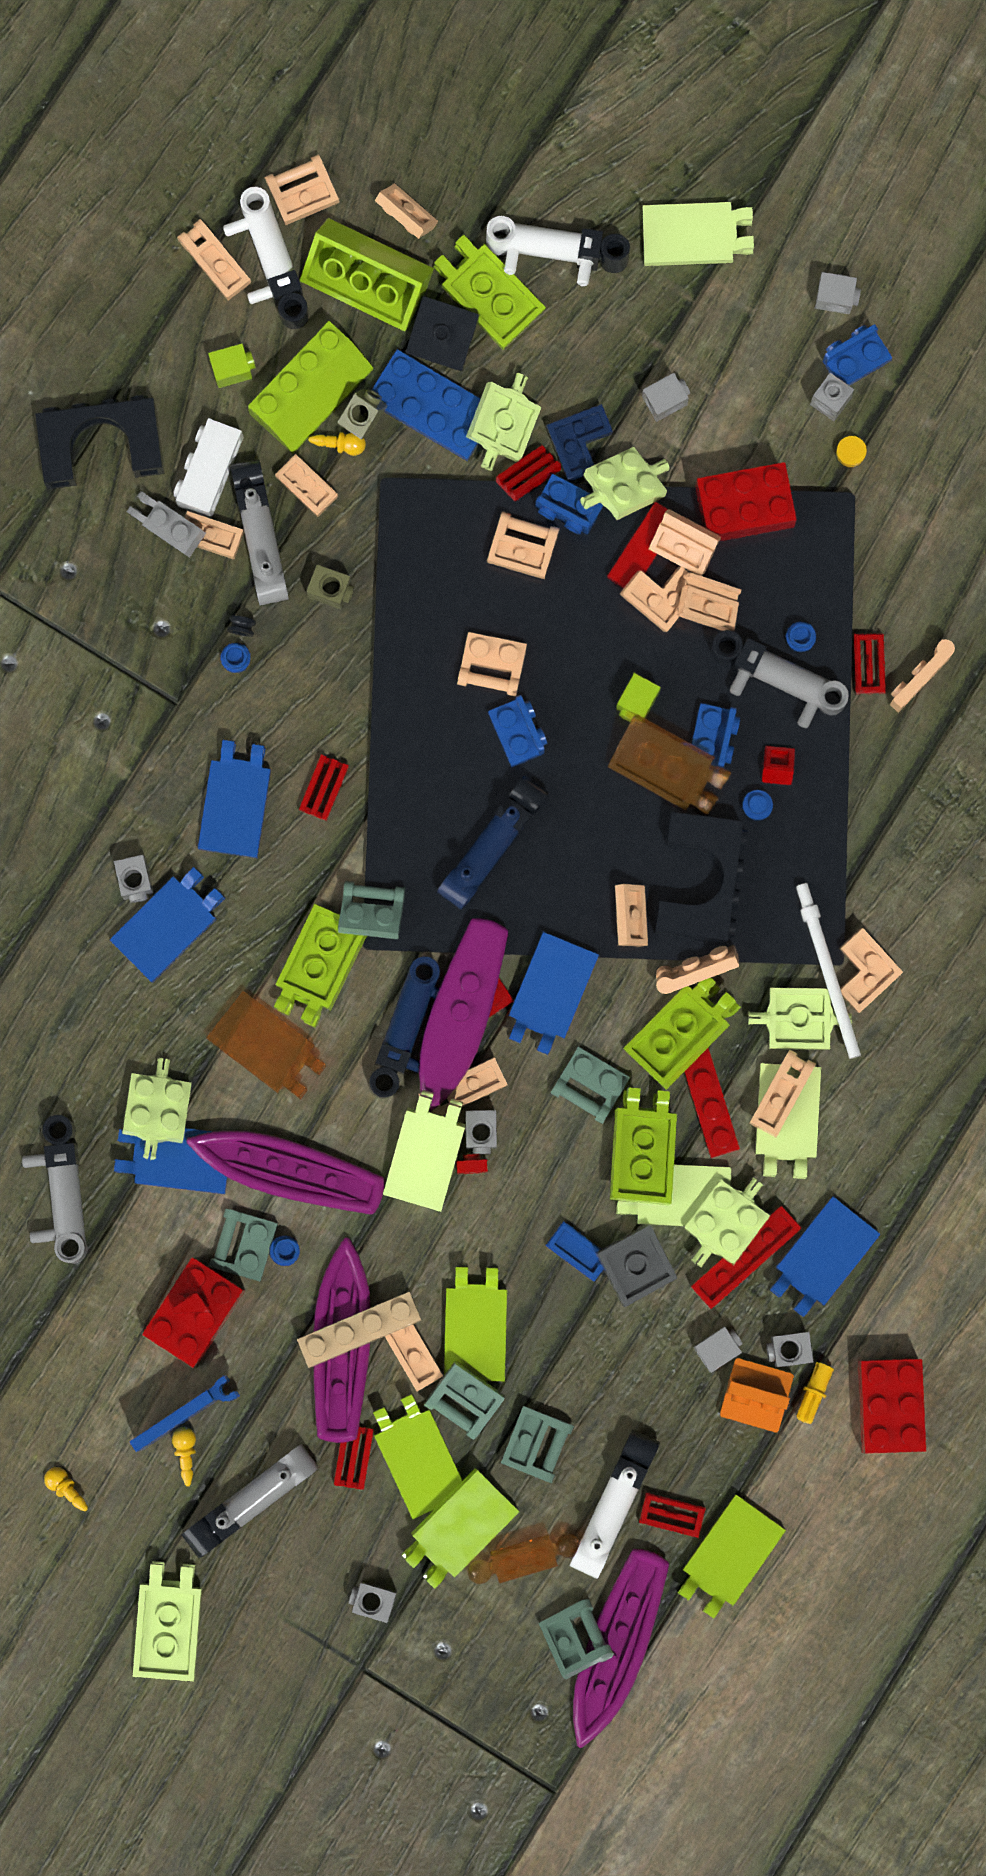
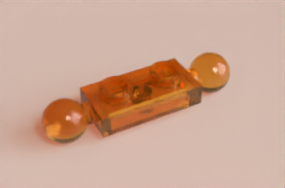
(523, 1558)

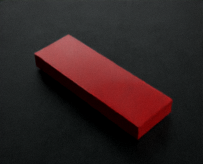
(637, 553)

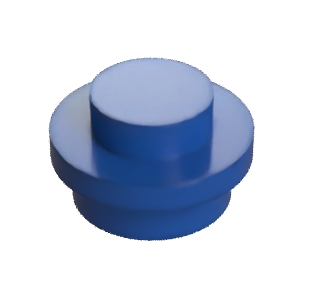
(800, 636)
(235, 657)
(757, 805)
(284, 1250)

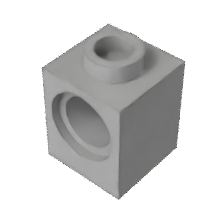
(837, 293)
(666, 396)
(832, 397)
(133, 865)
(476, 1118)
(803, 1345)
(718, 1348)
(386, 1597)

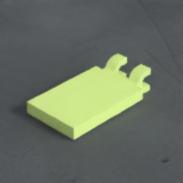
(694, 233)
(800, 1131)
(425, 1154)
(689, 1192)
(167, 1625)

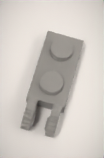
(169, 525)

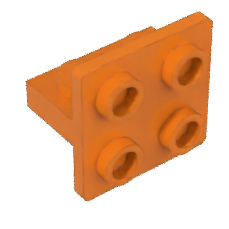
(756, 1395)

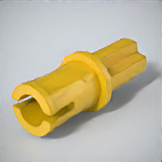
(814, 1392)

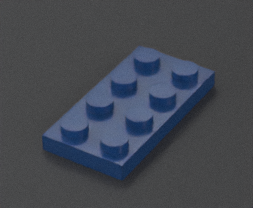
(428, 403)

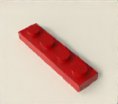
(711, 1106)
(726, 1277)

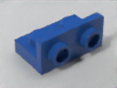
(857, 356)
(563, 502)
(517, 731)
(714, 731)

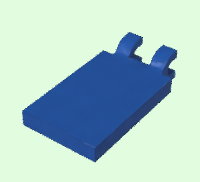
(235, 803)
(167, 925)
(551, 990)
(174, 1166)
(824, 1255)
(184, 1414)

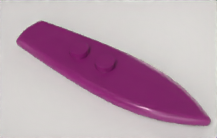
(461, 1009)
(290, 1170)
(341, 1380)
(627, 1627)

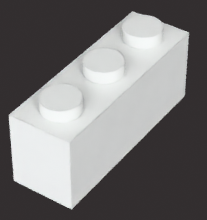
(208, 468)

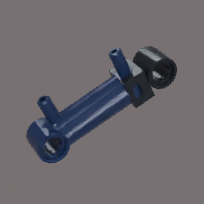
(493, 842)
(404, 1027)

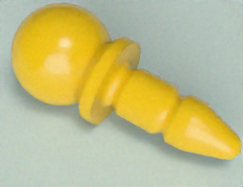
(349, 443)
(183, 1440)
(57, 1480)

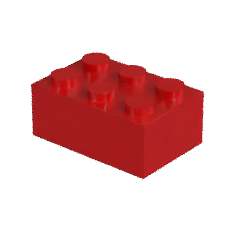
(746, 501)
(191, 1334)
(892, 1406)

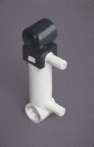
(556, 244)
(274, 258)
(615, 1503)

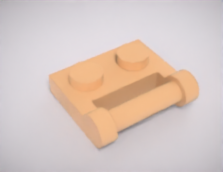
(306, 197)
(521, 554)
(492, 654)

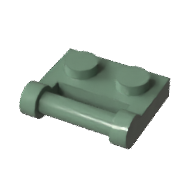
(371, 918)
(595, 1076)
(253, 1248)
(469, 1392)
(527, 1440)
(566, 1643)

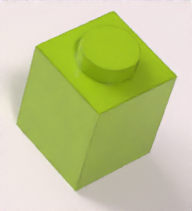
(231, 365)
(637, 698)

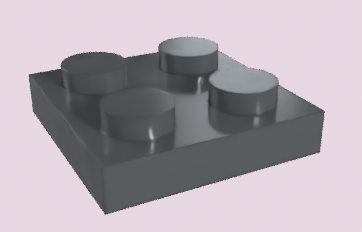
(636, 1265)

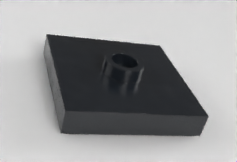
(443, 333)

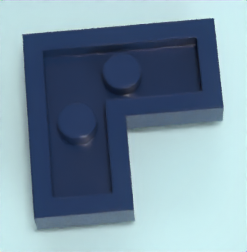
(572, 435)

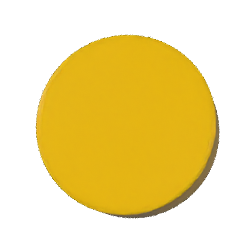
(851, 451)

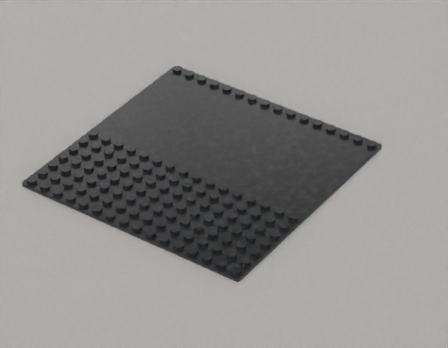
(445, 773)

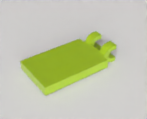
(486, 289)
(317, 965)
(681, 1031)
(643, 1150)
(476, 1326)
(417, 1457)
(459, 1528)
(730, 1554)

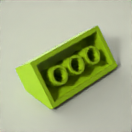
(366, 274)
(310, 387)

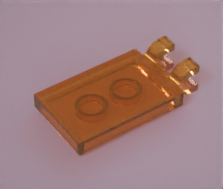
(667, 765)
(265, 1045)

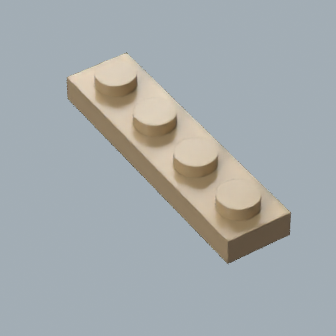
(359, 1330)

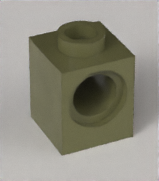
(352, 418)
(323, 576)

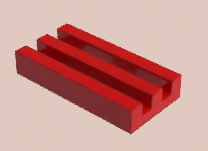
(520, 473)
(881, 689)
(313, 782)
(349, 1483)
(647, 1508)

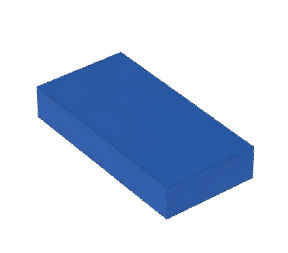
(576, 1250)

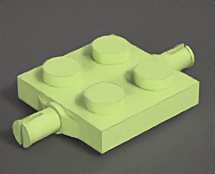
(503, 421)
(625, 483)
(798, 1018)
(156, 1108)
(727, 1222)

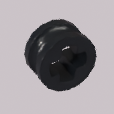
(241, 626)

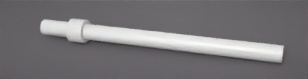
(810, 914)

